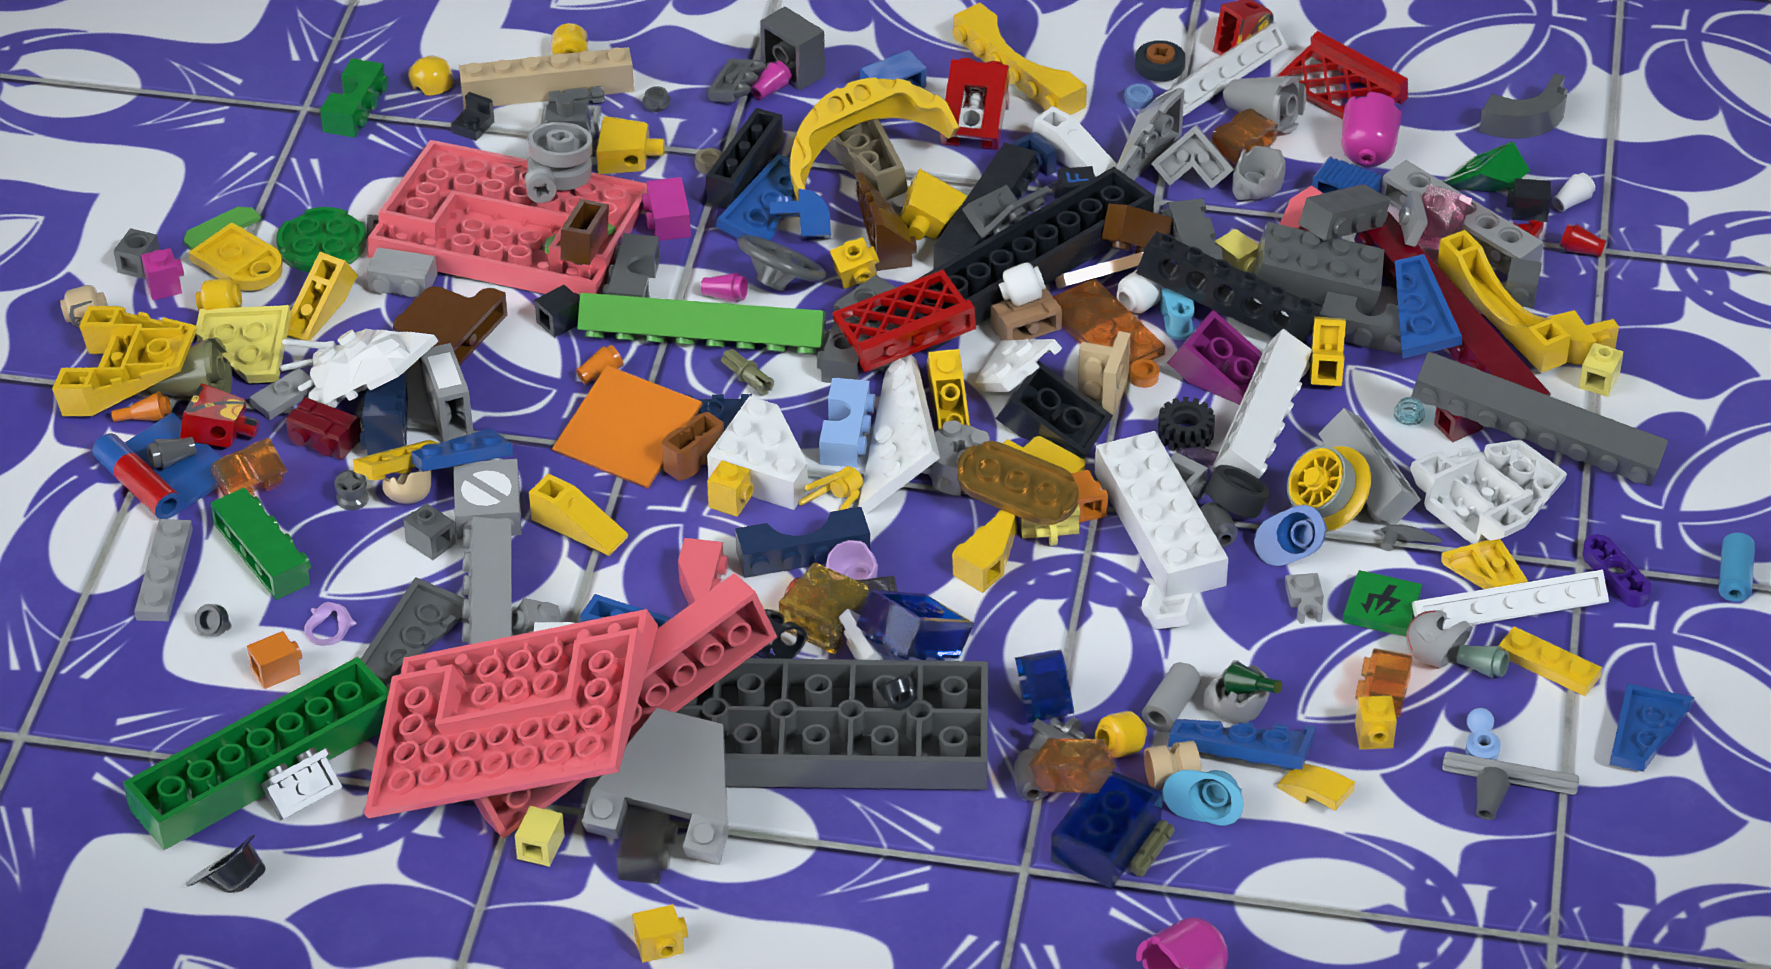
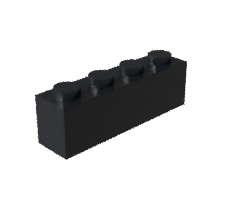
(744, 157)

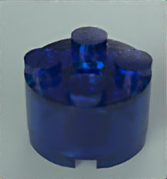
(1044, 685)

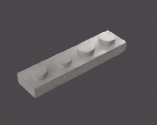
(163, 570)

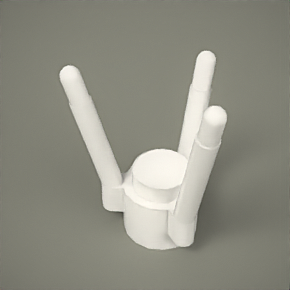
(321, 346)

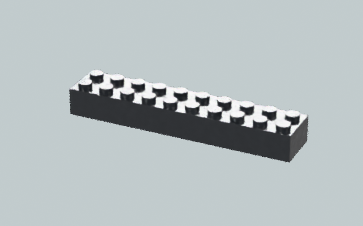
(1051, 238)

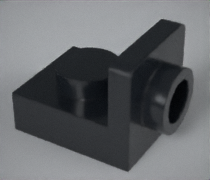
(475, 118)

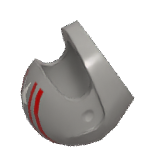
(1432, 644)

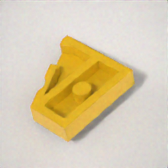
(1485, 564)

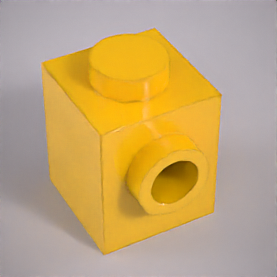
(729, 488)
(1375, 722)
(659, 933)

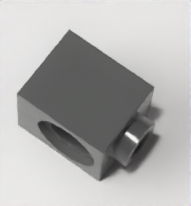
(130, 249)

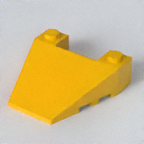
(134, 357)

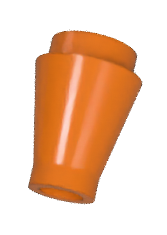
(597, 362)

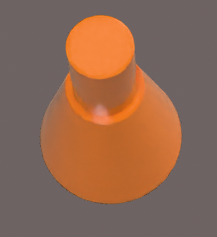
(150, 408)

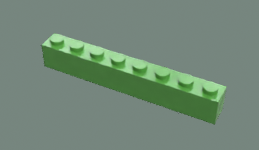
(701, 321)

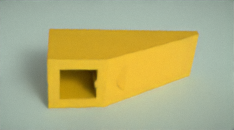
(947, 387)
(574, 515)
(986, 553)

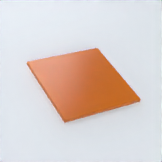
(624, 426)

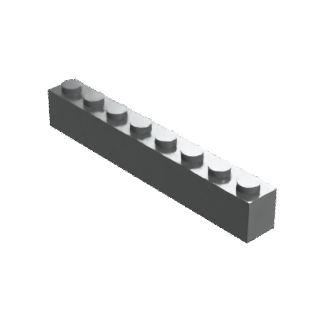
(1539, 419)

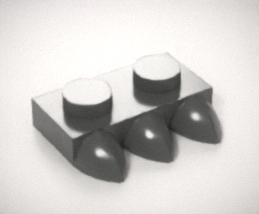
(735, 80)

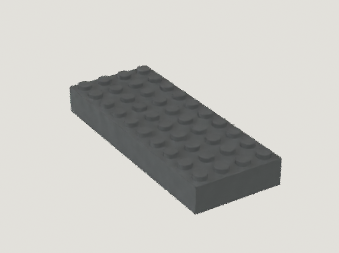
(833, 729)

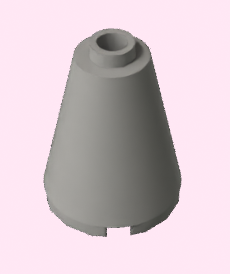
(1274, 97)

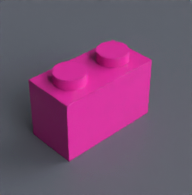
(667, 209)

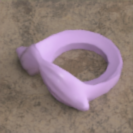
(320, 614)

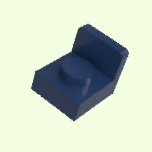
(1046, 152)

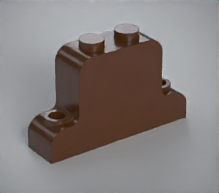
(454, 318)

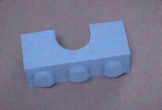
(843, 435)

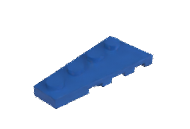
(750, 210)
(1245, 742)

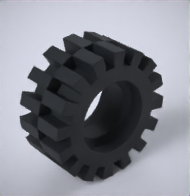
(1186, 413)

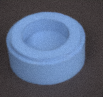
(1138, 96)

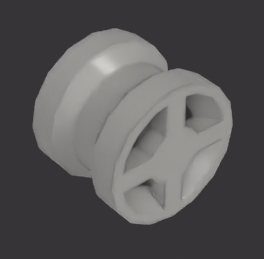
(537, 177)

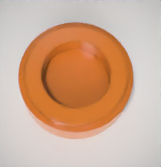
(1143, 373)

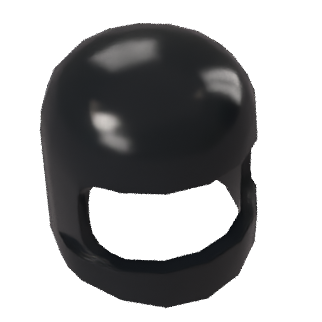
(781, 649)

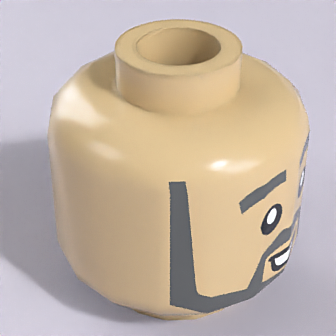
(77, 301)

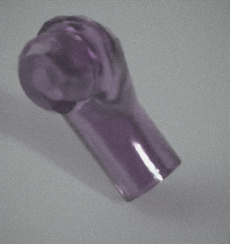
(1199, 455)

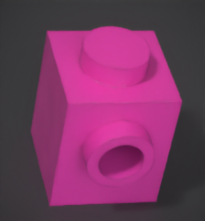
(162, 273)

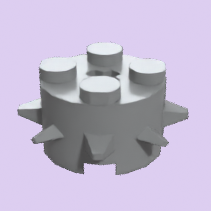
(951, 443)

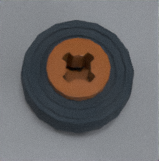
(1160, 60)

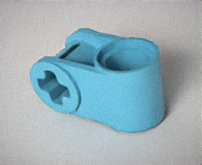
(1177, 314)

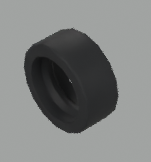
(1237, 491)

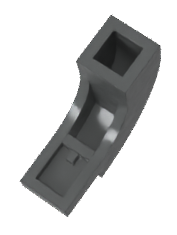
(1526, 117)

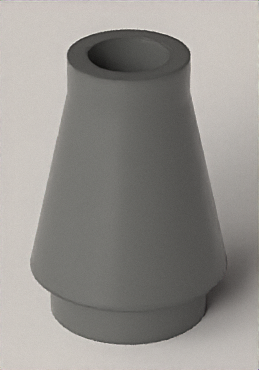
(168, 452)
(1491, 790)

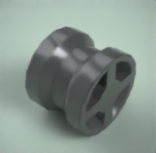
(351, 490)

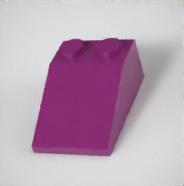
(1217, 359)

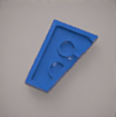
(462, 450)
(1646, 724)

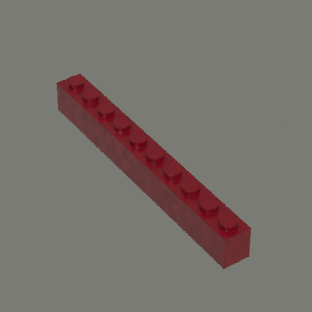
(1480, 342)

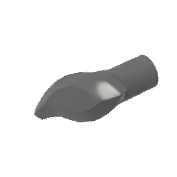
(1406, 533)

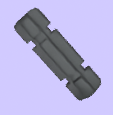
(581, 95)

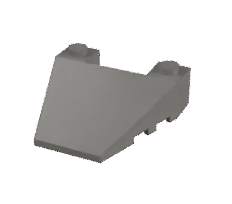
(671, 768)

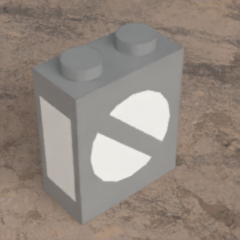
(447, 392)
(487, 491)

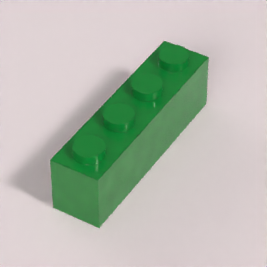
(261, 543)

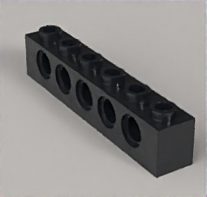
(1213, 293)

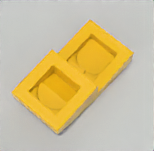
(1319, 784)

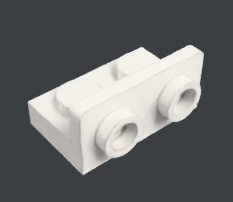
(857, 642)

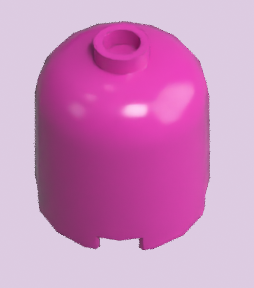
(1370, 129)
(1185, 945)

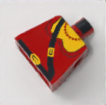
(1238, 22)
(216, 418)

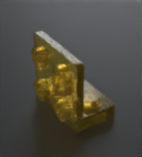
(818, 602)

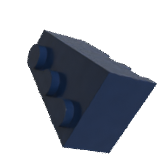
(385, 416)

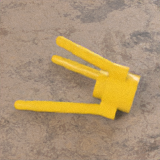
(842, 484)

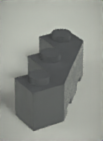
(1191, 226)

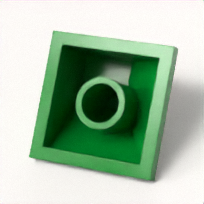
(1490, 170)

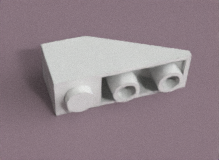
(1072, 141)

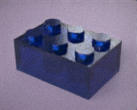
(914, 625)
(1106, 829)

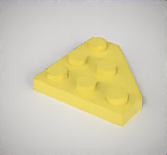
(250, 337)

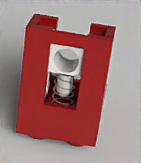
(977, 87)

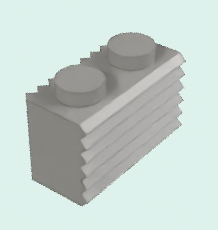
(401, 272)

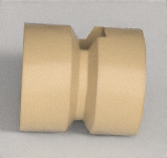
(1163, 762)

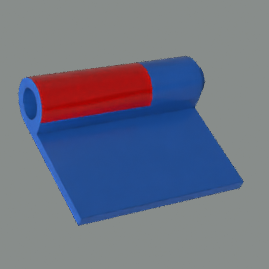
(165, 490)

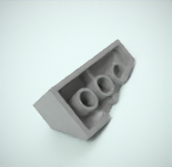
(1152, 133)

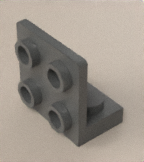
(1001, 209)

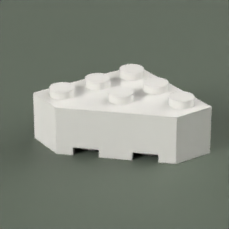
(765, 445)

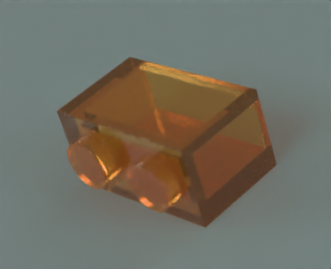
(1072, 765)

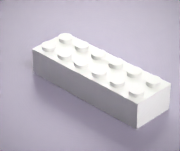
(1161, 515)

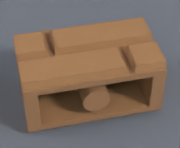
(1028, 320)

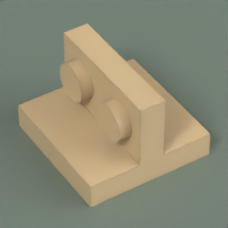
(1105, 371)

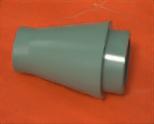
(1485, 659)

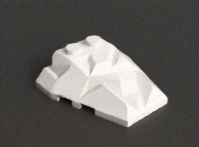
(364, 362)
(1488, 490)

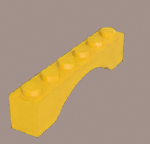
(1047, 86)
(1536, 337)

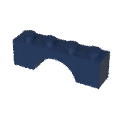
(767, 551)

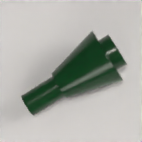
(1245, 680)

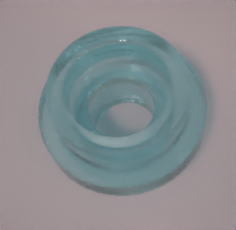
(1409, 411)

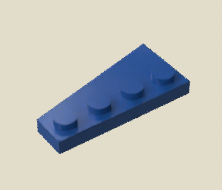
(1422, 309)

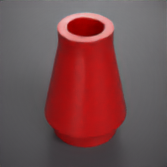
(1580, 240)

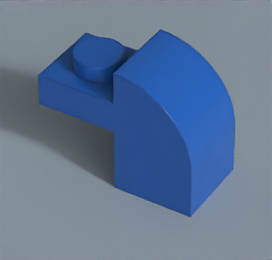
(810, 209)

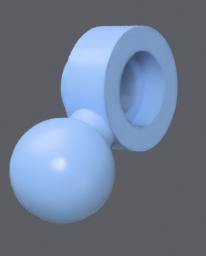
(1481, 723)

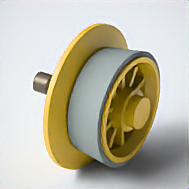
(1331, 482)

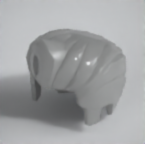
(1258, 173)
(1233, 706)

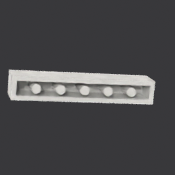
(1265, 405)

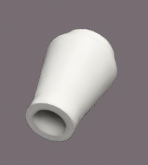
(1576, 190)

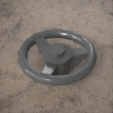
(779, 264)

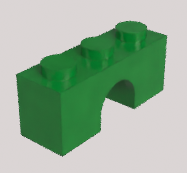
(362, 87)

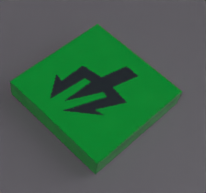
(1381, 603)

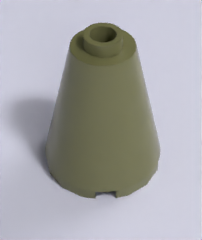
(202, 365)

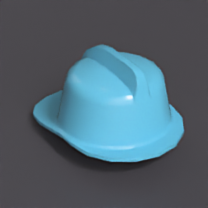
(1204, 796)

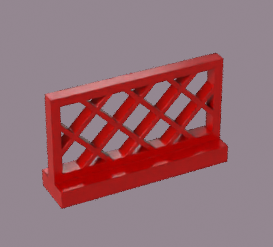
(1355, 68)
(912, 334)

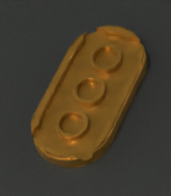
(1018, 483)

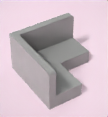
(1193, 151)

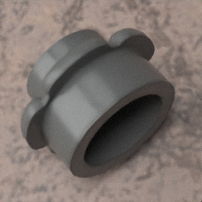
(656, 99)

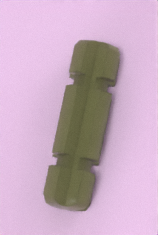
(1151, 848)

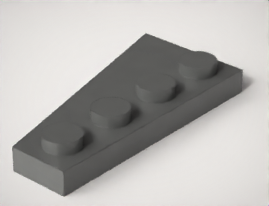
(413, 627)

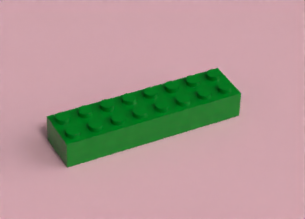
(231, 764)

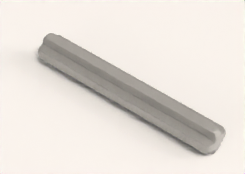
(1517, 773)

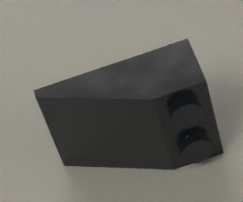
(1054, 410)

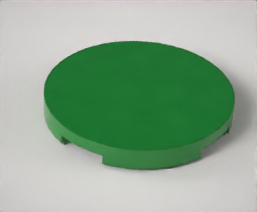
(324, 231)

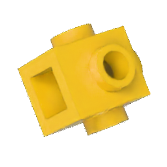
(854, 262)

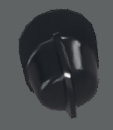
(234, 871)

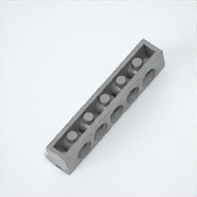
(1496, 235)

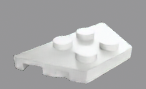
(1013, 362)

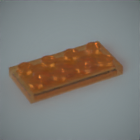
(1096, 317)

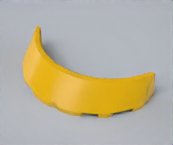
(858, 103)

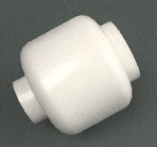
(1022, 284)
(1138, 293)

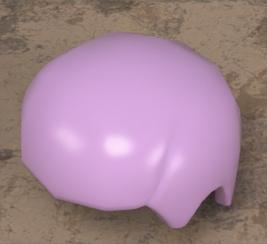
(853, 560)

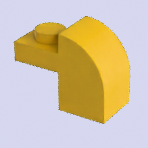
(1584, 335)
(1327, 351)

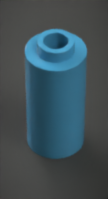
(1736, 567)

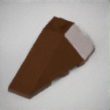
(884, 228)

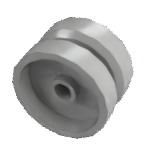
(564, 150)

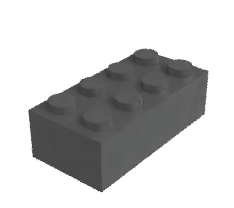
(1314, 266)

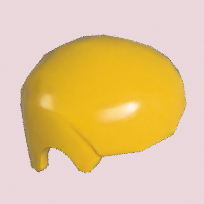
(431, 75)

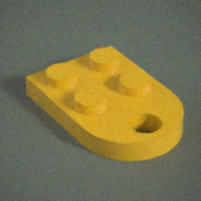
(240, 257)

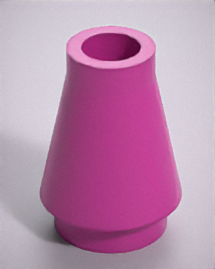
(772, 79)
(726, 287)

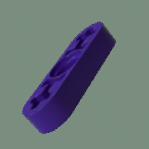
(1618, 583)

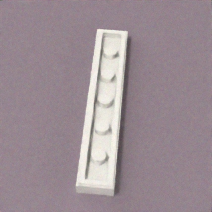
(1230, 65)
(1519, 599)

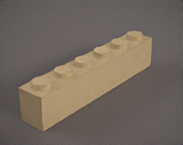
(534, 77)

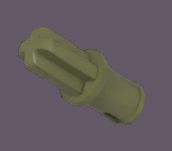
(747, 371)

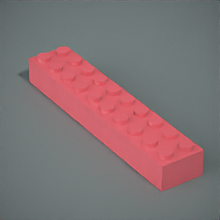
(685, 660)

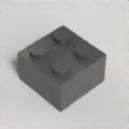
(796, 44)

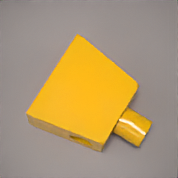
(625, 146)
(930, 205)

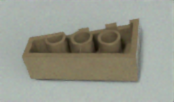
(870, 151)

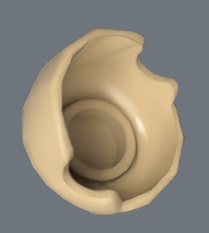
(408, 488)

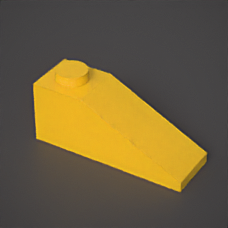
(320, 296)

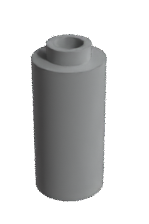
(1171, 696)

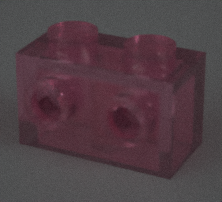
(1444, 214)

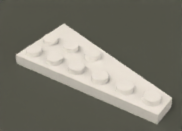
(902, 435)

